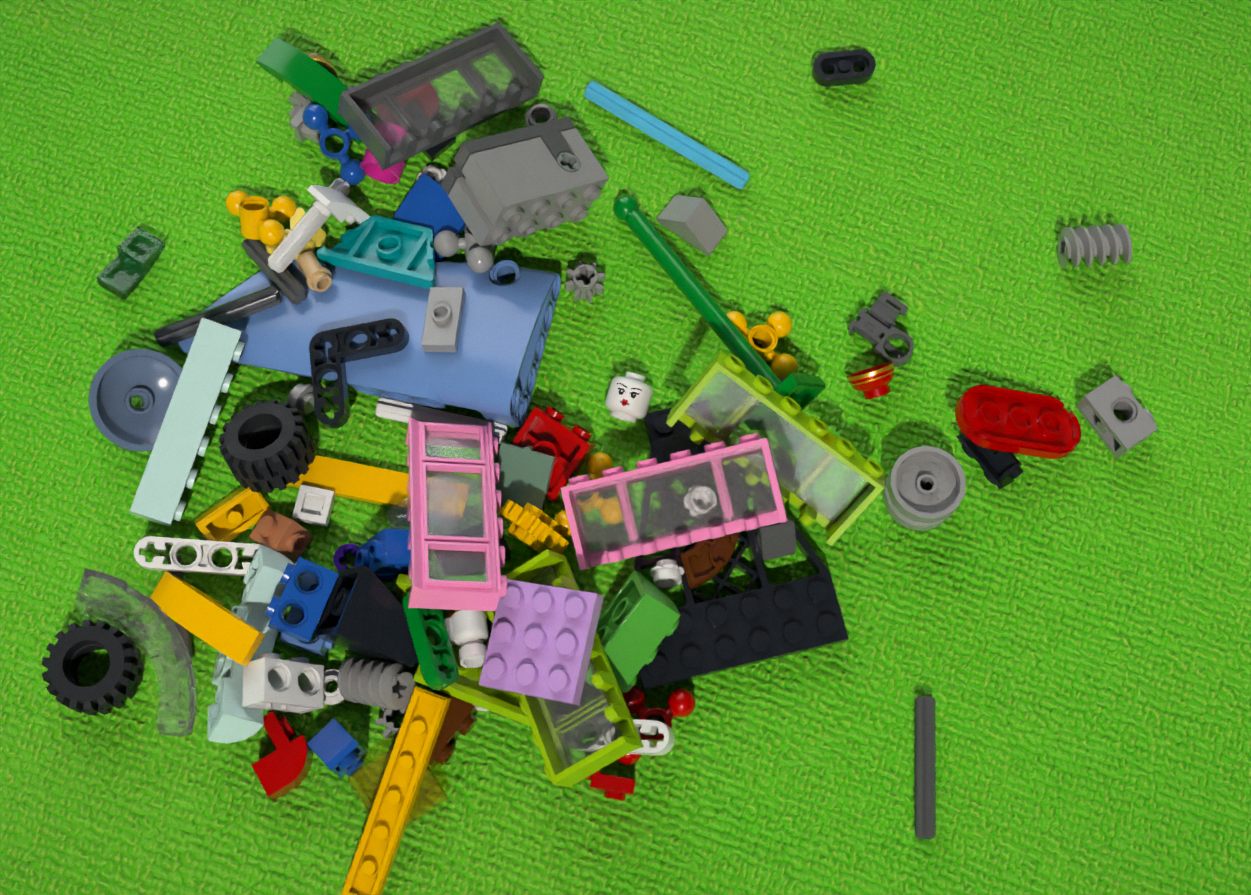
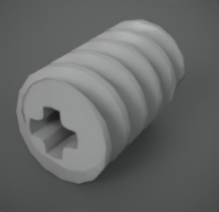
(1096, 243)
(375, 683)

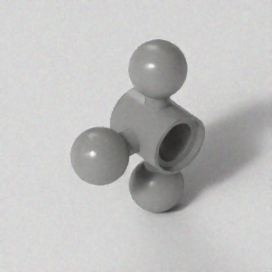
(478, 258)

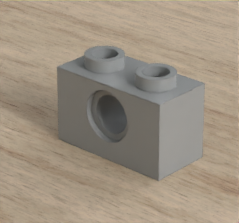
(1117, 434)

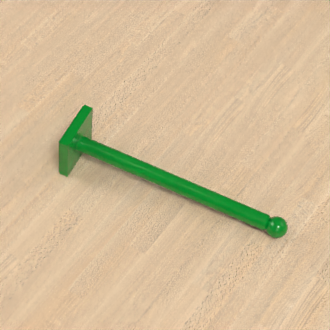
(798, 387)

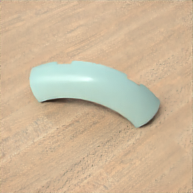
(227, 718)

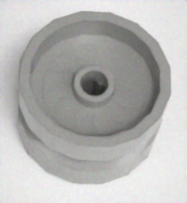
(920, 470)

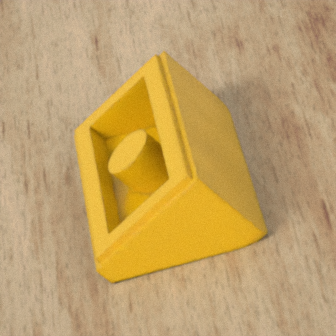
(232, 515)

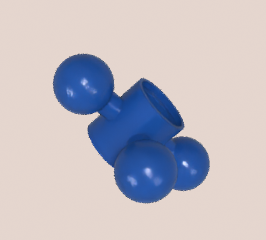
(316, 118)

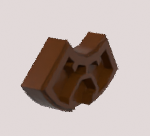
(707, 559)

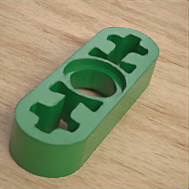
(425, 650)

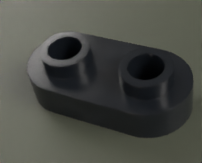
(841, 66)

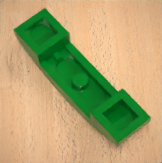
(306, 76)

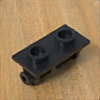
(998, 467)

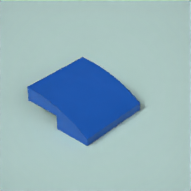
(430, 208)

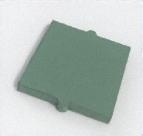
(524, 475)

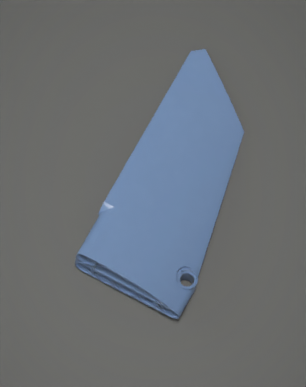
(497, 346)

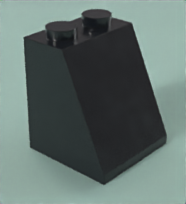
(366, 619)

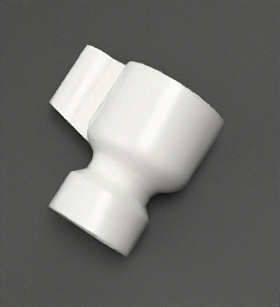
(470, 631)

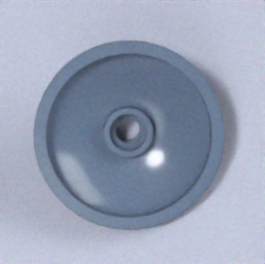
(127, 375)

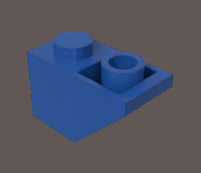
(338, 749)

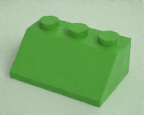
(635, 627)

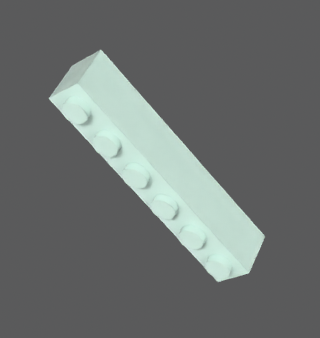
(185, 423)

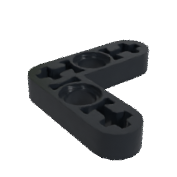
(342, 352)

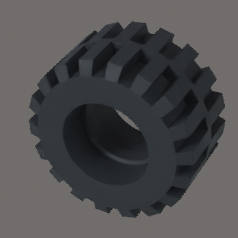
(271, 466)
(69, 652)

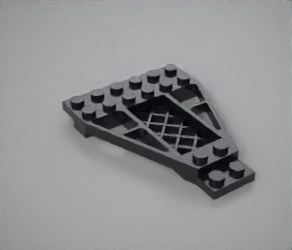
(745, 625)

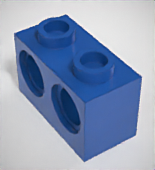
(386, 554)
(309, 603)

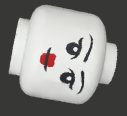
(628, 397)

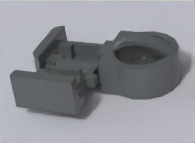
(881, 323)

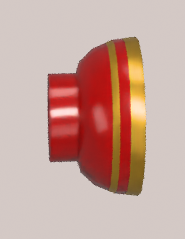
(873, 380)

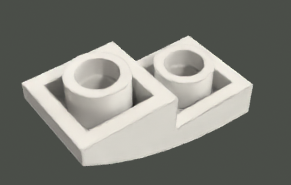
(340, 206)

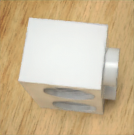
(283, 684)

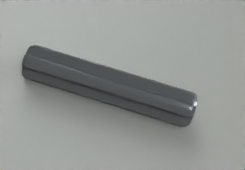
(284, 281)

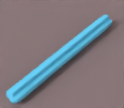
(667, 135)

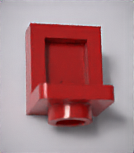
(613, 786)

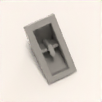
(693, 222)

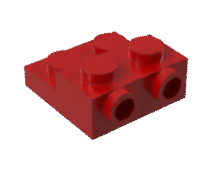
(551, 436)

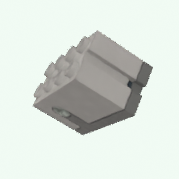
(524, 181)

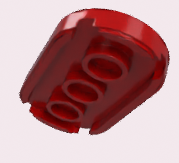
(1017, 422)

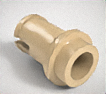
(317, 277)

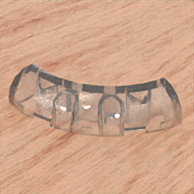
(158, 637)

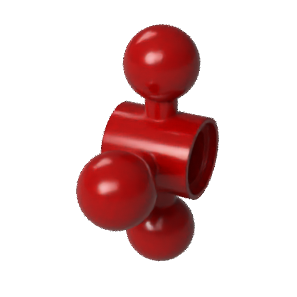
(680, 704)

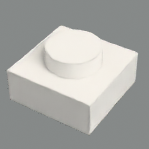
(313, 505)

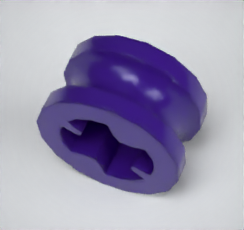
(340, 555)

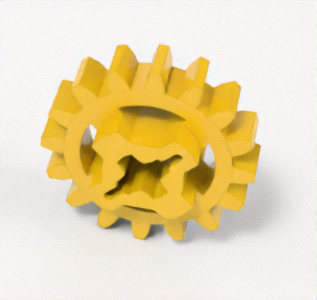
(533, 527)

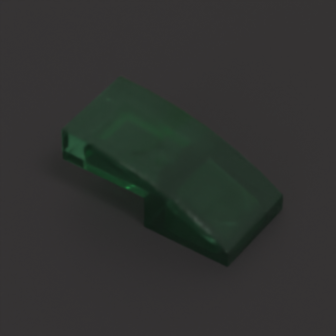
(134, 261)

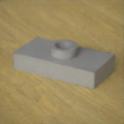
(443, 319)

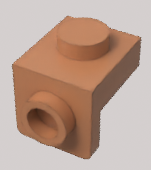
(281, 535)

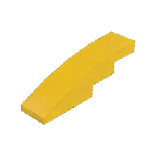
(207, 618)

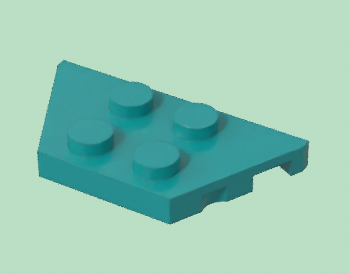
(387, 251)

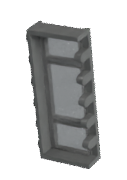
(440, 95)

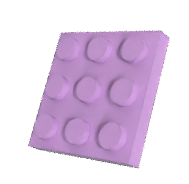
(541, 641)

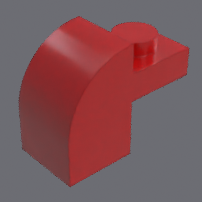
(288, 764)

